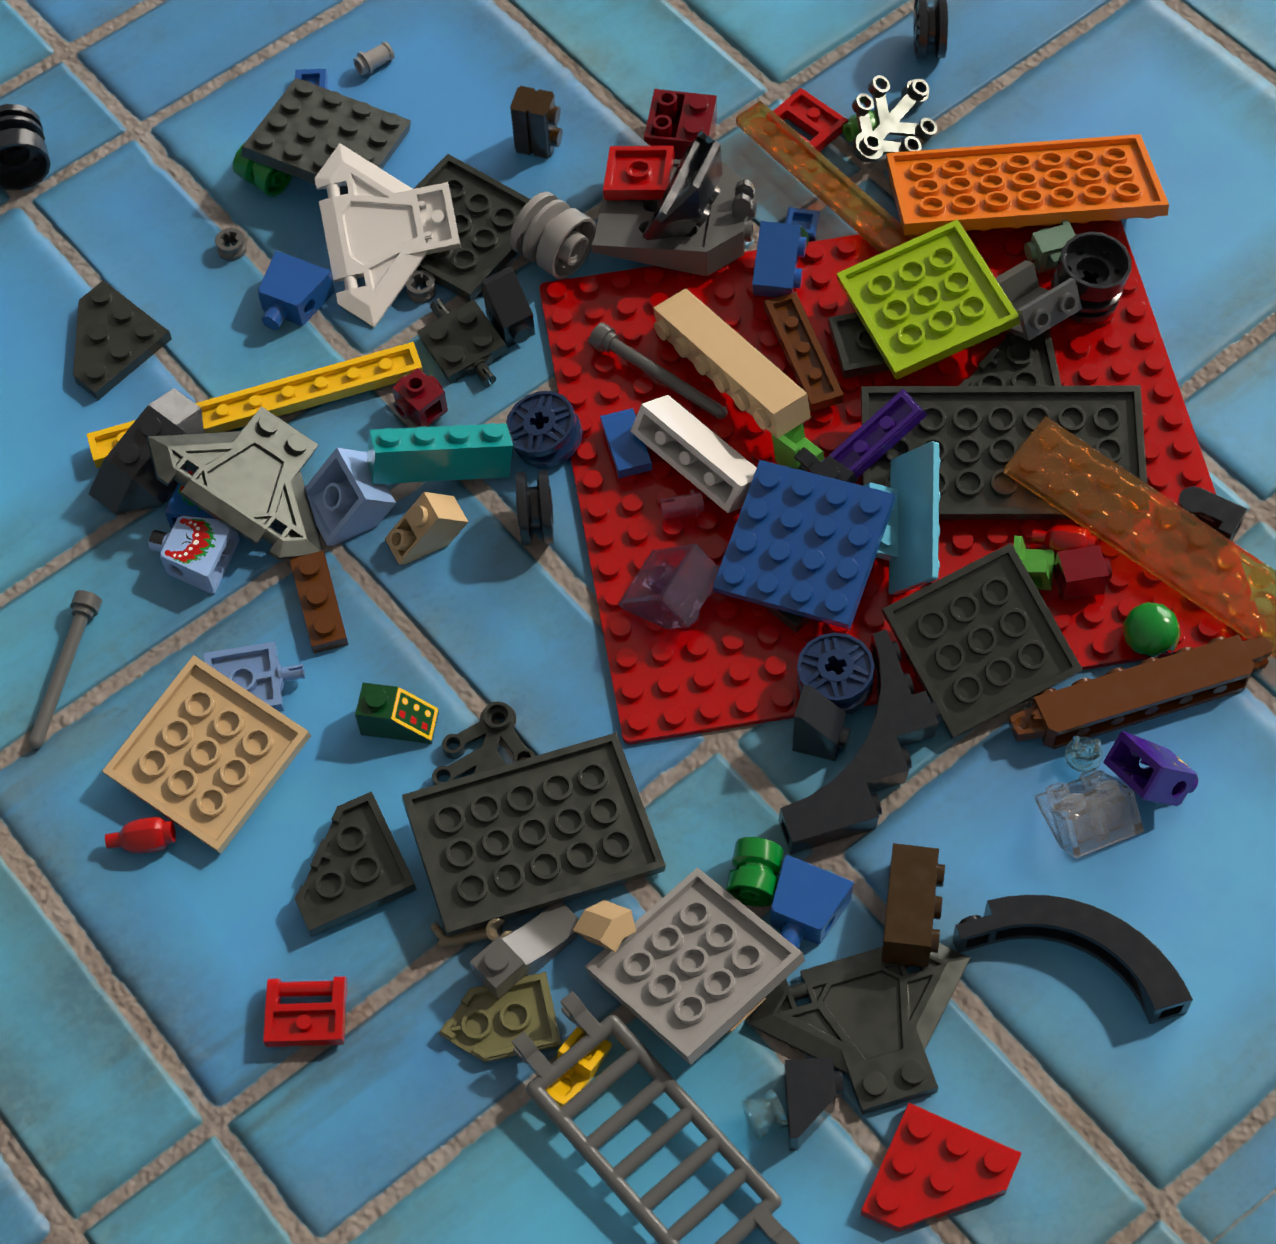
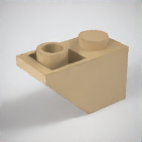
(426, 527)

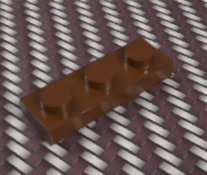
(318, 602)

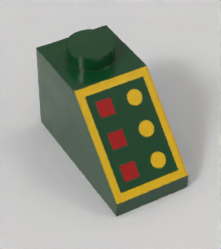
(395, 714)

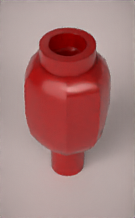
(1064, 538)
(143, 836)

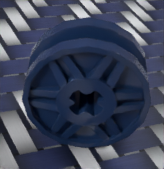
(544, 429)
(838, 669)

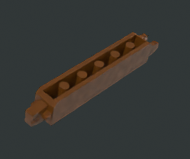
(1142, 691)

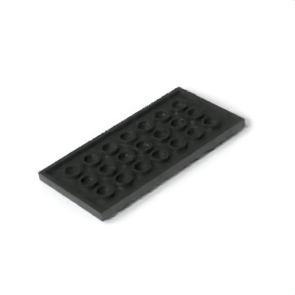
(987, 426)

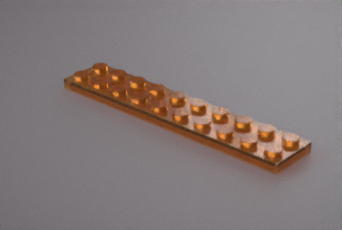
(1148, 529)

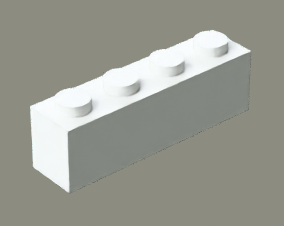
(695, 451)

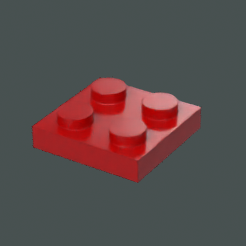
(638, 172)

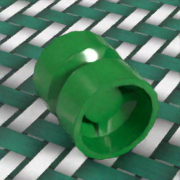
(262, 177)
(755, 872)

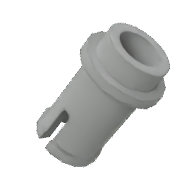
(372, 59)

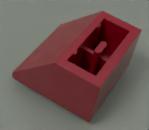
(678, 118)

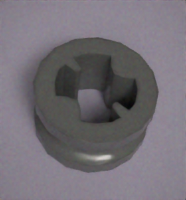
(228, 236)
(421, 295)

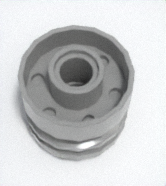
(553, 235)

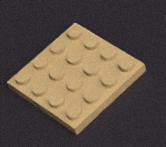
(207, 754)

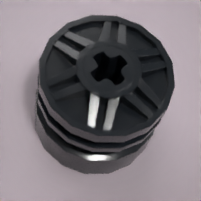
(22, 148)
(1100, 272)

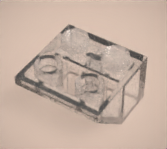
(1090, 812)

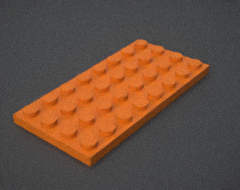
(1026, 184)

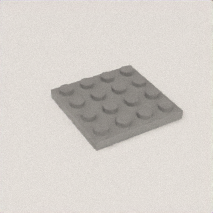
(695, 965)

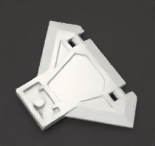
(379, 230)

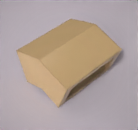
(605, 925)

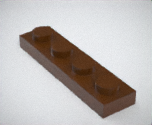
(803, 351)

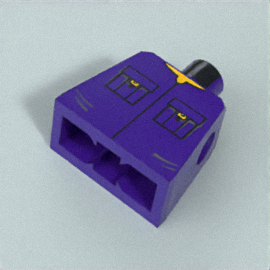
(1165, 779)

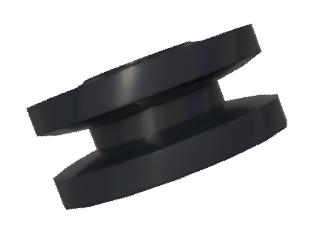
(930, 27)
(534, 507)

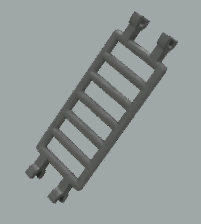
(596, 1033)

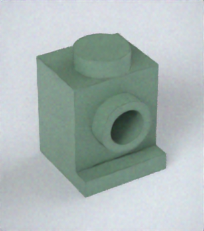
(1047, 246)

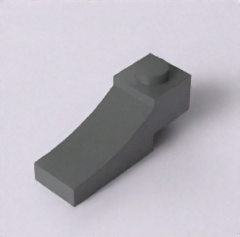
(525, 950)

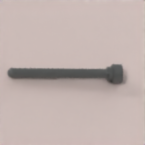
(604, 339)
(84, 607)

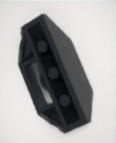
(688, 191)
(127, 473)

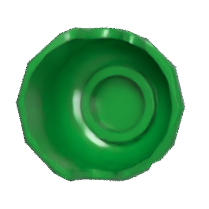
(1151, 629)

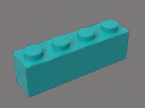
(439, 453)

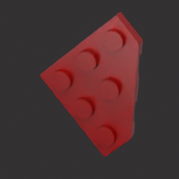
(936, 1171)

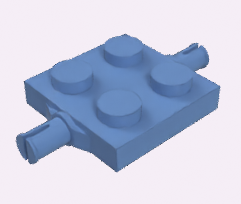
(256, 670)

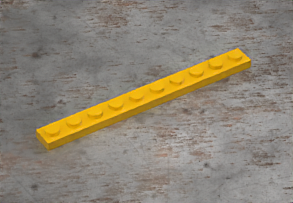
(287, 394)

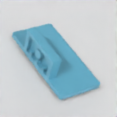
(913, 526)

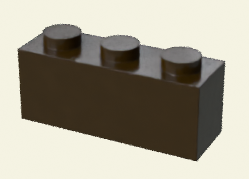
(912, 905)

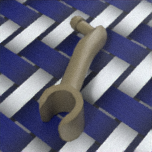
(489, 932)

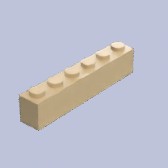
(731, 363)

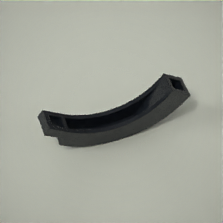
(1088, 929)

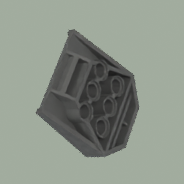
(700, 252)

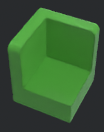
(790, 444)
(1037, 563)

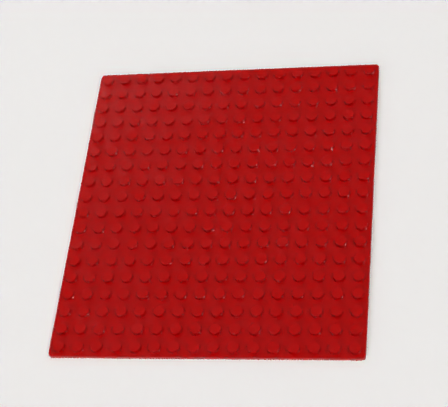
(737, 657)

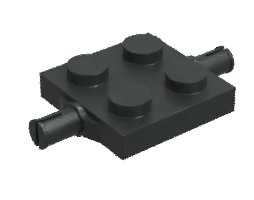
(462, 342)

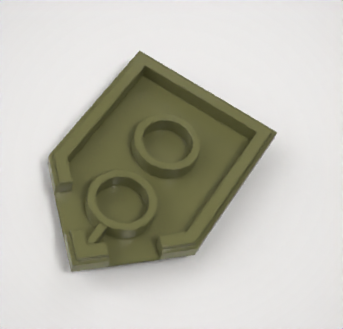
(489, 1024)

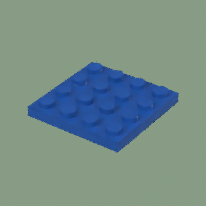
(804, 544)

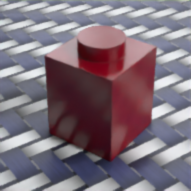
(1081, 572)

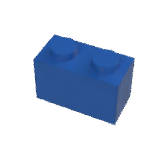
(778, 259)

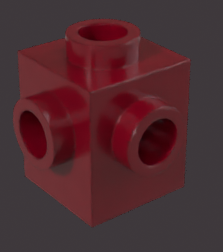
(419, 398)

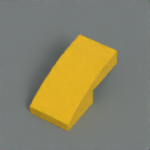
(581, 1073)

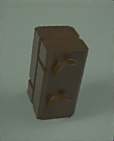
(535, 122)

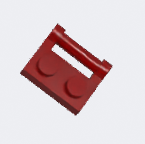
(812, 117)
(305, 1022)

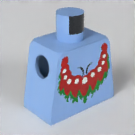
(196, 550)

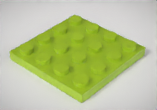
(927, 299)

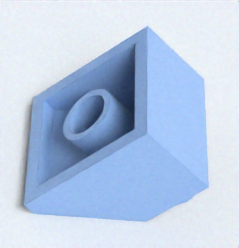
(345, 498)

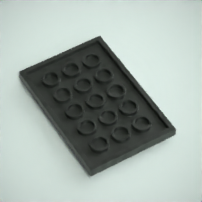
(532, 834)

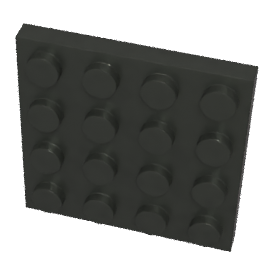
(312, 122)
(484, 222)
(981, 640)

